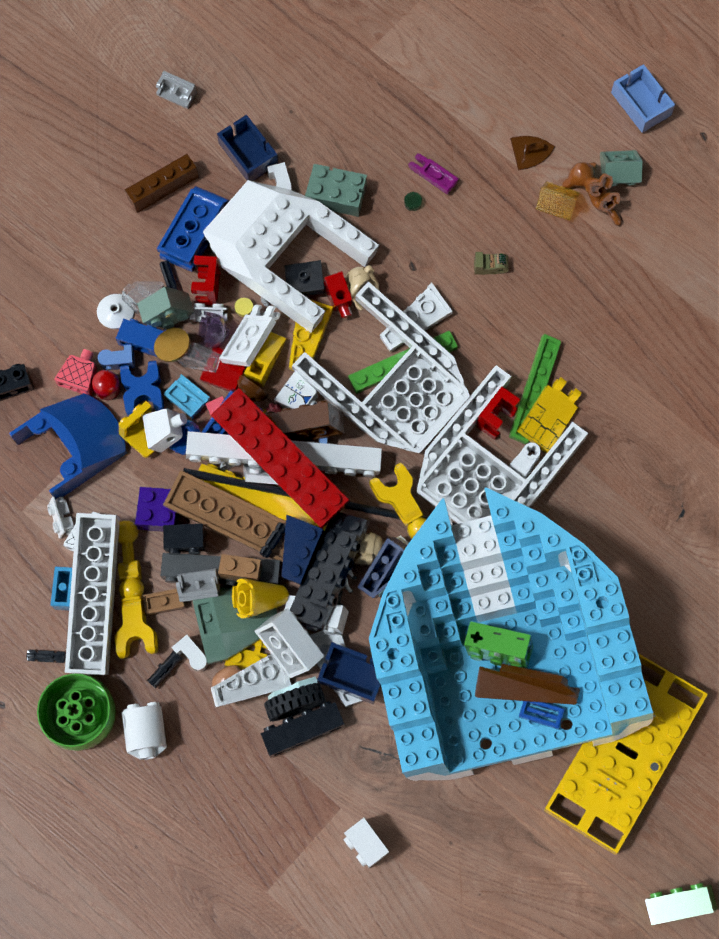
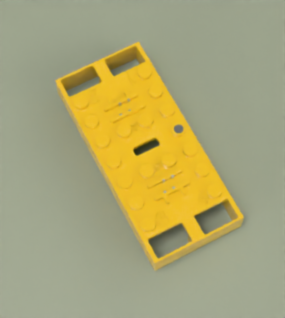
(614, 784)

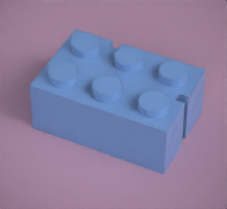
(642, 97)

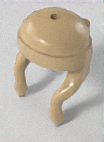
(357, 279)
(370, 547)

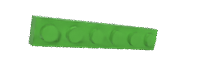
(375, 373)
(536, 382)

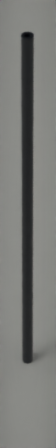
(279, 491)

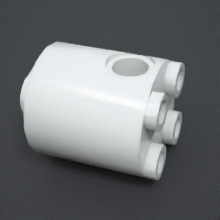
(144, 730)

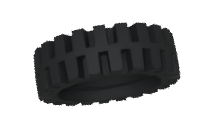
(294, 702)

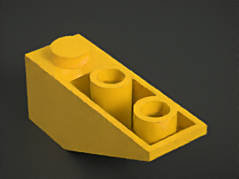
(265, 359)

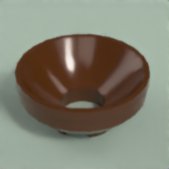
(253, 391)

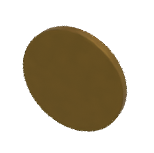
(172, 344)

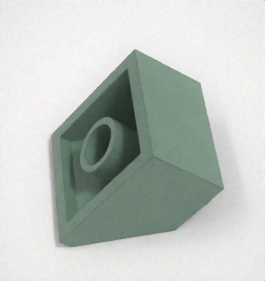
(622, 166)

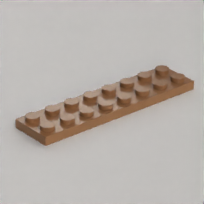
(224, 513)

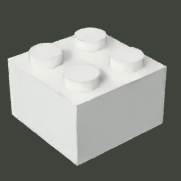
(366, 843)

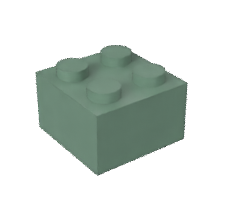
(165, 308)

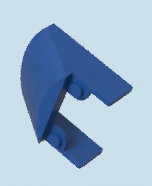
(85, 430)

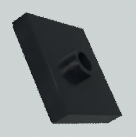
(306, 277)

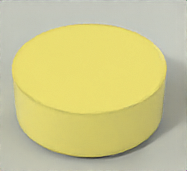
(243, 306)

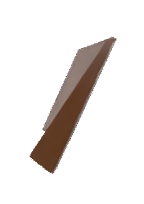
(524, 685)

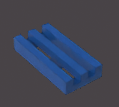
(561, 711)

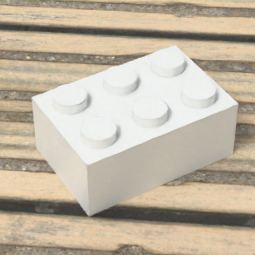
(289, 643)

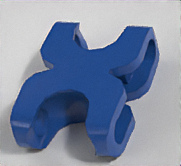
(142, 388)

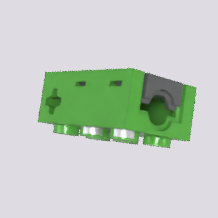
(498, 645)

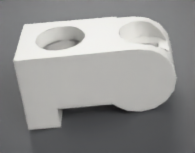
(280, 174)
(192, 652)

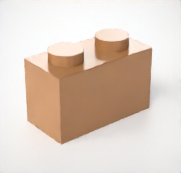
(239, 567)

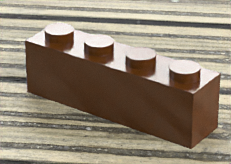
(162, 183)

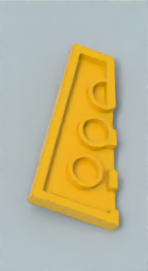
(309, 342)

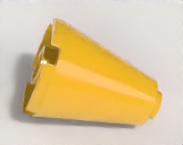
(257, 597)

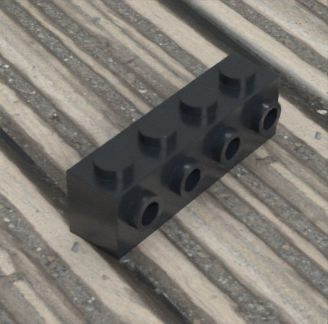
(15, 381)
(302, 729)

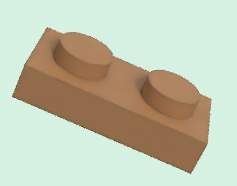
(162, 602)

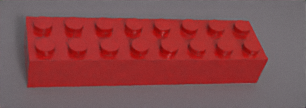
(280, 458)

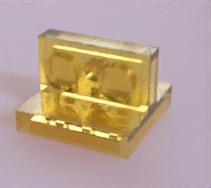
(557, 200)

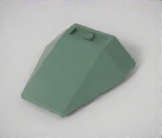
(222, 629)

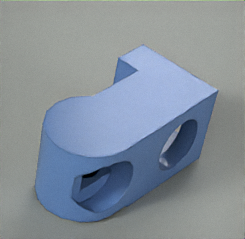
(114, 359)

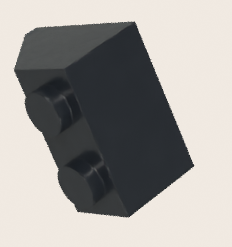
(184, 538)

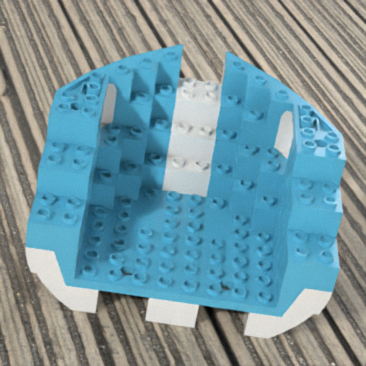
(514, 576)

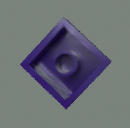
(151, 513)

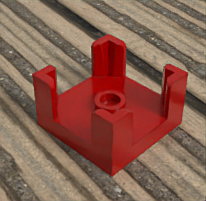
(212, 278)
(502, 401)

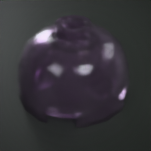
(213, 330)

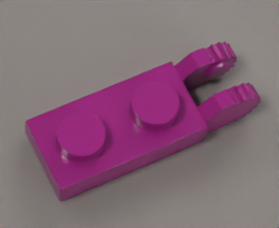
(434, 173)

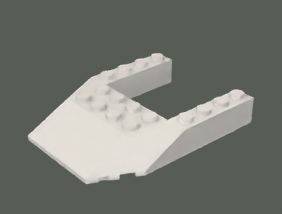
(261, 225)
(412, 398)
(461, 468)

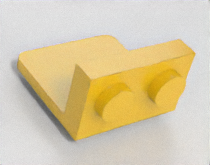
(133, 430)

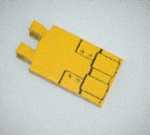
(549, 415)

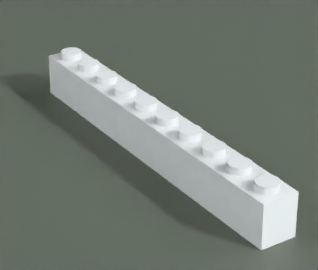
(326, 457)

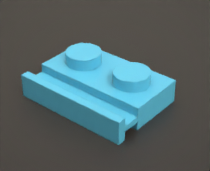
(186, 396)

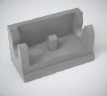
(176, 90)
(198, 585)

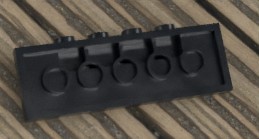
(329, 570)

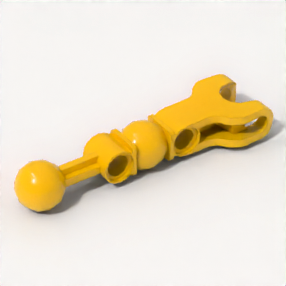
(400, 499)
(131, 591)

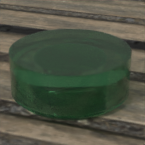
(413, 201)

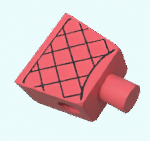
(77, 373)

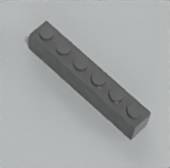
(184, 563)

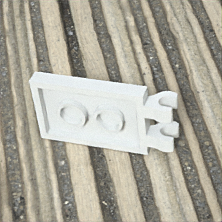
(250, 336)

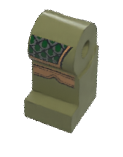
(490, 263)

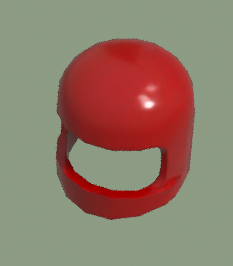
(106, 385)

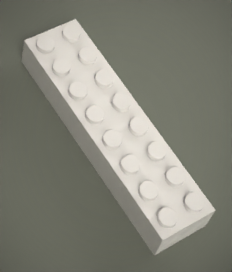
(92, 594)

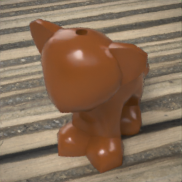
(583, 175)

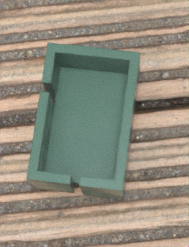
(337, 189)

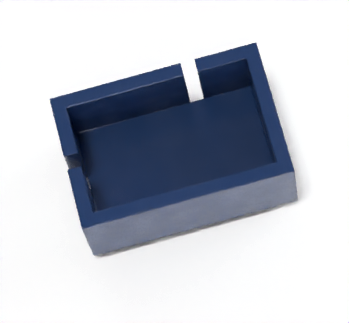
(247, 148)
(349, 673)

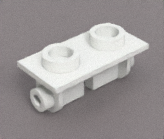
(199, 309)
(57, 510)

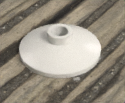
(110, 318)

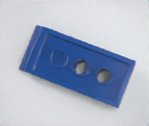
(186, 233)

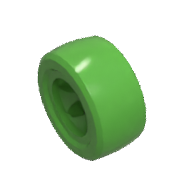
(61, 691)

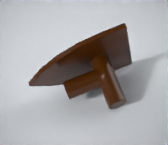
(530, 151)

